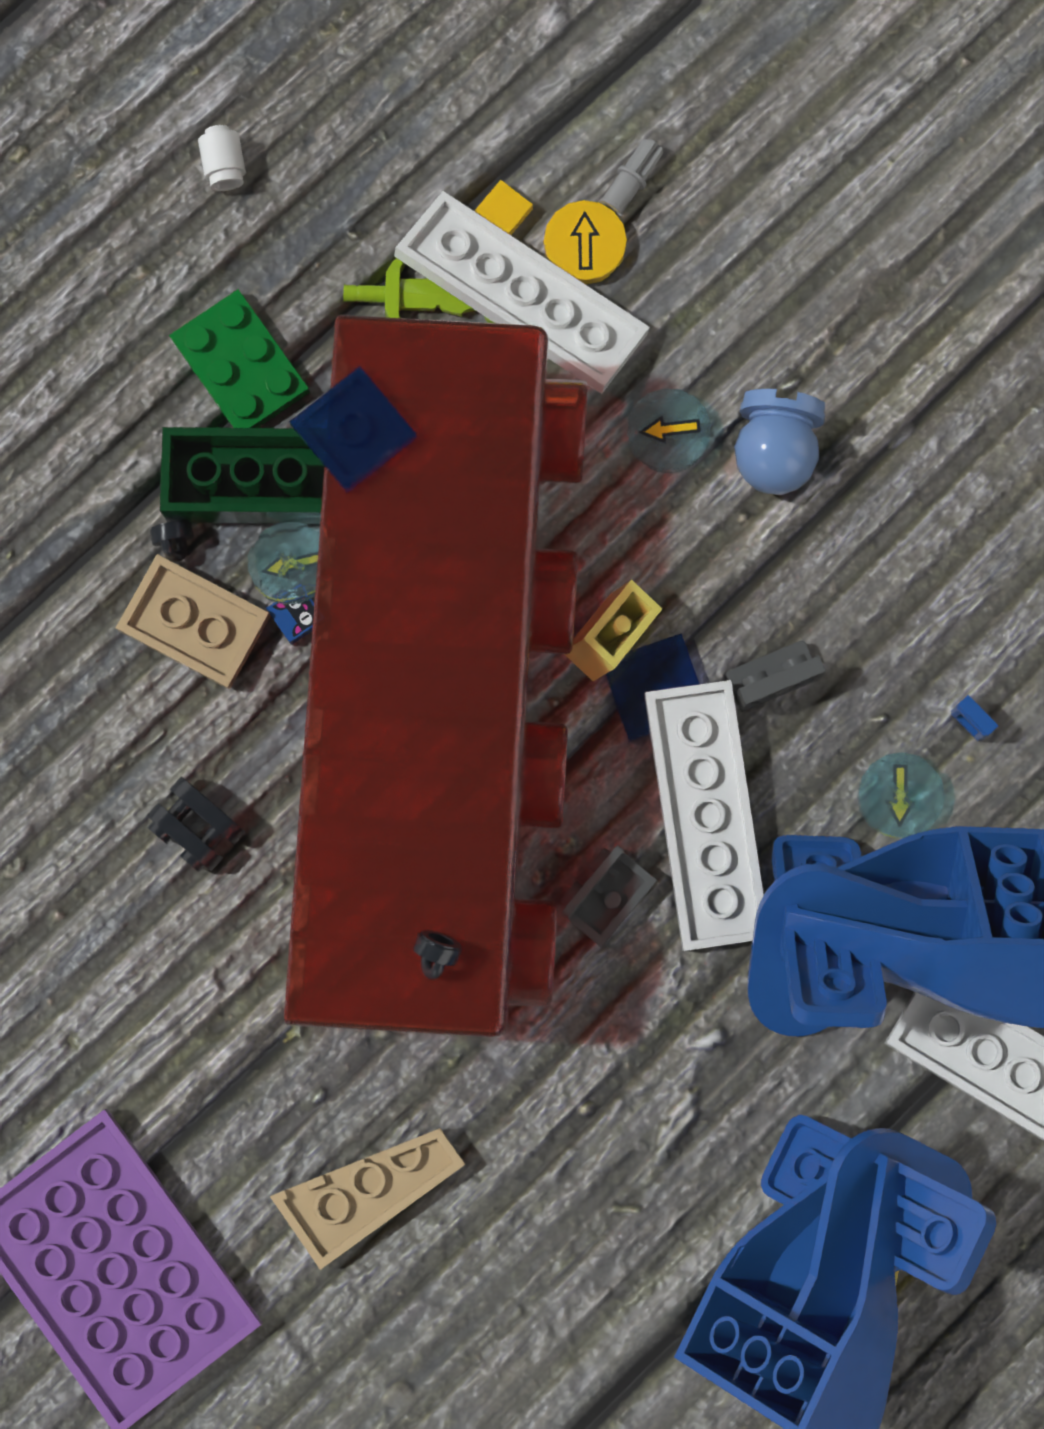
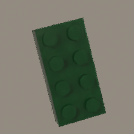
(239, 476)

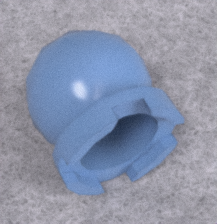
(778, 444)

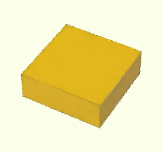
(504, 208)

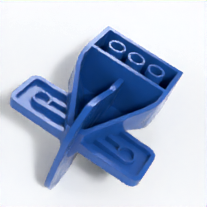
(931, 913)
(809, 1296)

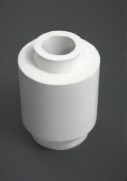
(222, 158)

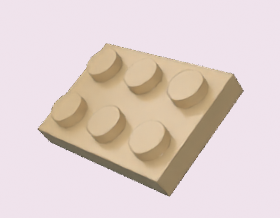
(193, 621)

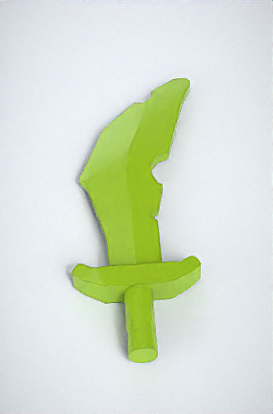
(406, 295)

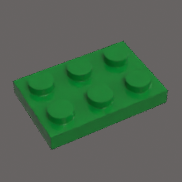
(239, 363)

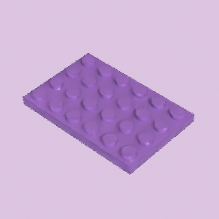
(116, 1273)

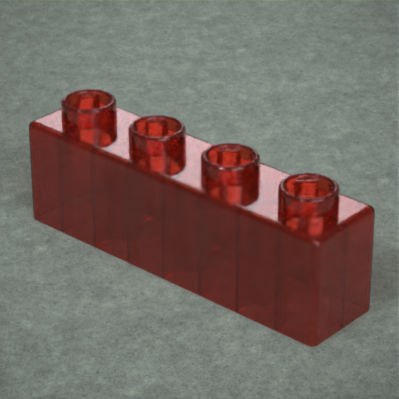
(424, 685)

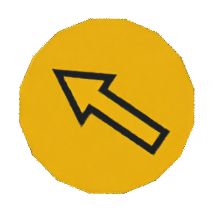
(585, 240)

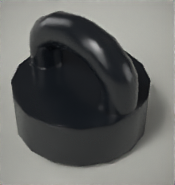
(171, 533)
(438, 949)

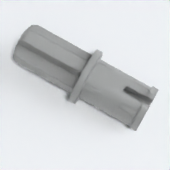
(632, 176)

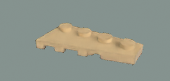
(357, 1199)

